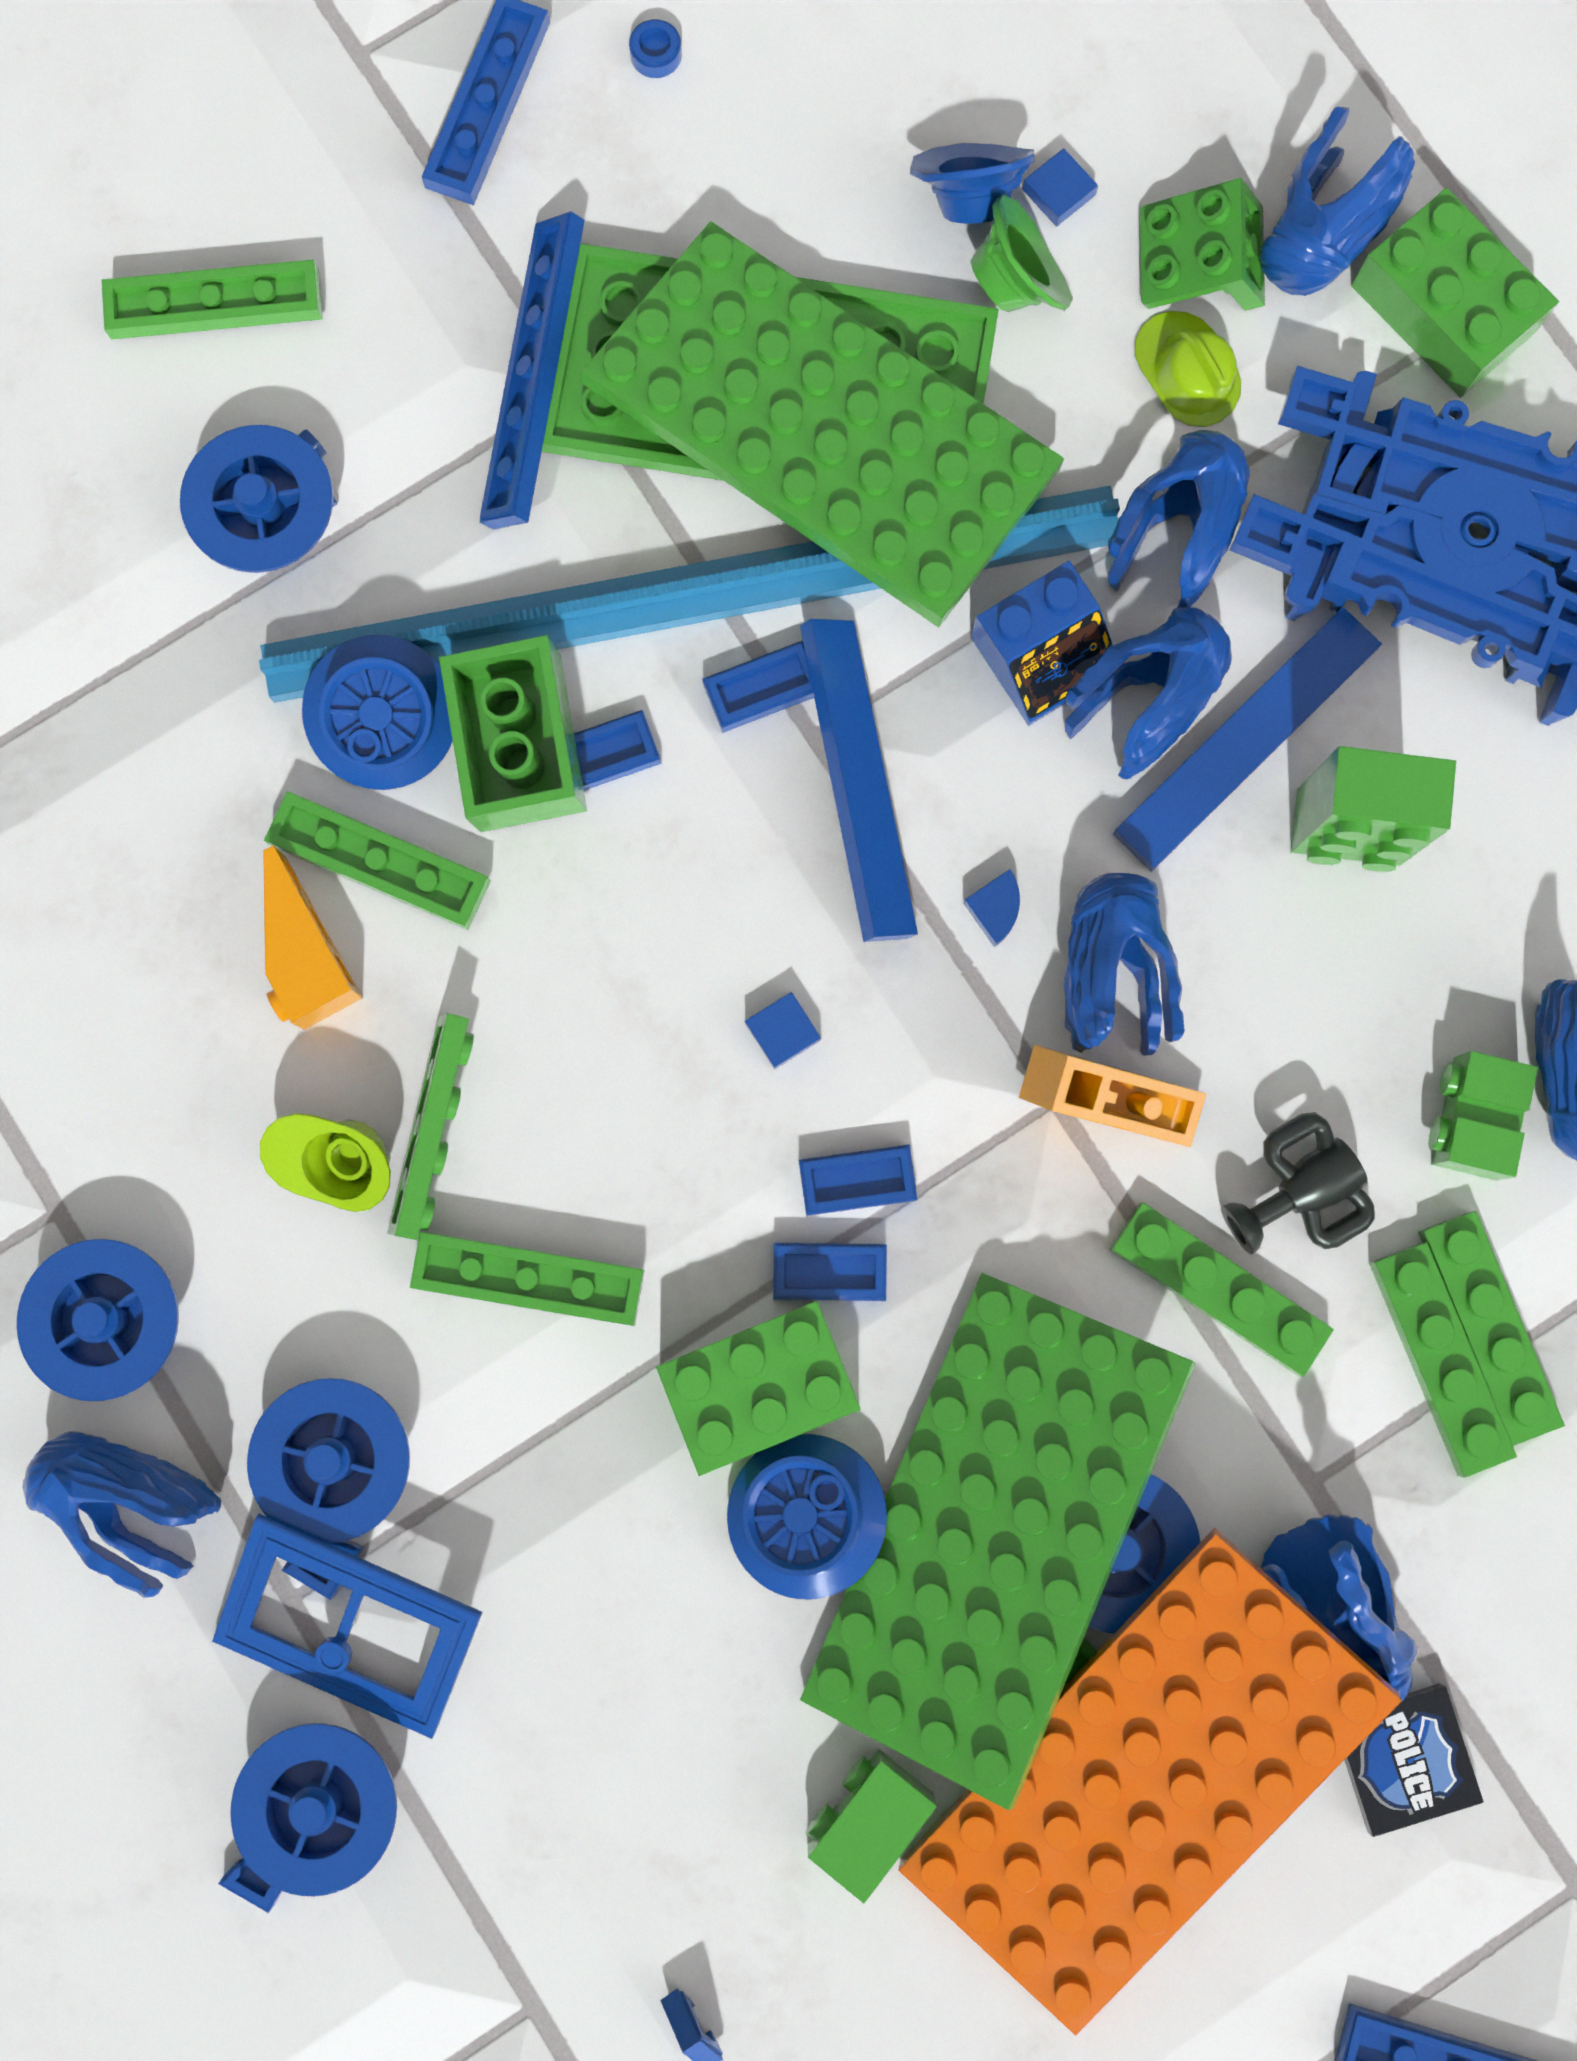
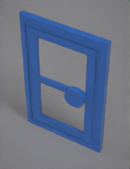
(328, 1665)

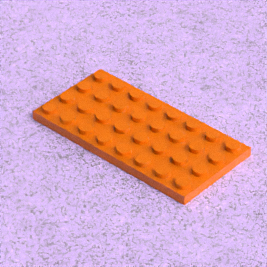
(1152, 1781)

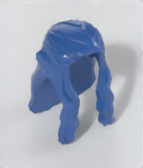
(1320, 242)
(1203, 482)
(1185, 659)
(1107, 928)
(1558, 1061)
(94, 1476)
(1345, 1586)

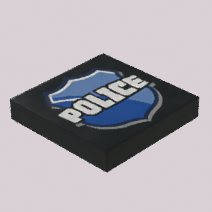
(1413, 1765)

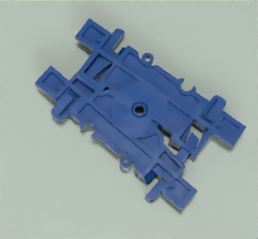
(1420, 555)

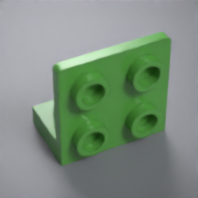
(1203, 246)

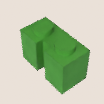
(1482, 1115)
(870, 1825)

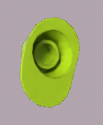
(1189, 368)
(327, 1160)

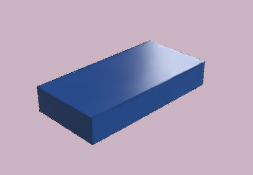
(759, 687)
(615, 749)
(858, 1180)
(830, 1271)

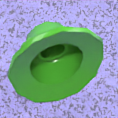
(1016, 263)

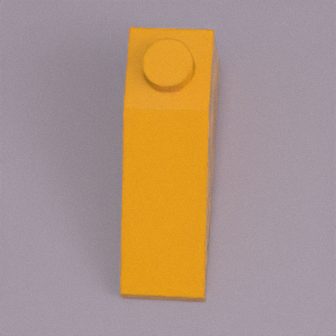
(299, 954)
(1111, 1096)

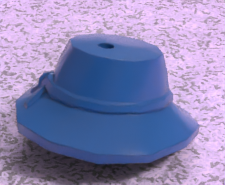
(971, 177)

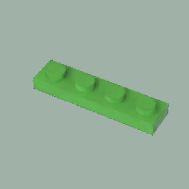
(211, 299)
(377, 860)
(425, 1150)
(527, 1279)
(1221, 1289)
(1493, 1326)
(1443, 1360)

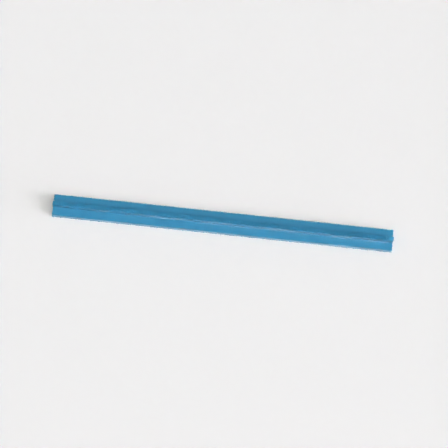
(678, 595)

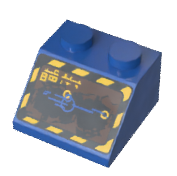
(1042, 640)

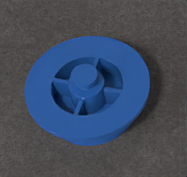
(256, 498)
(377, 712)
(97, 1320)
(329, 1459)
(807, 1517)
(1154, 1546)
(313, 1809)

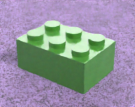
(1453, 292)
(512, 734)
(1372, 807)
(758, 1388)

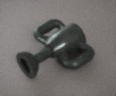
(1307, 1187)

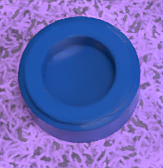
(655, 48)

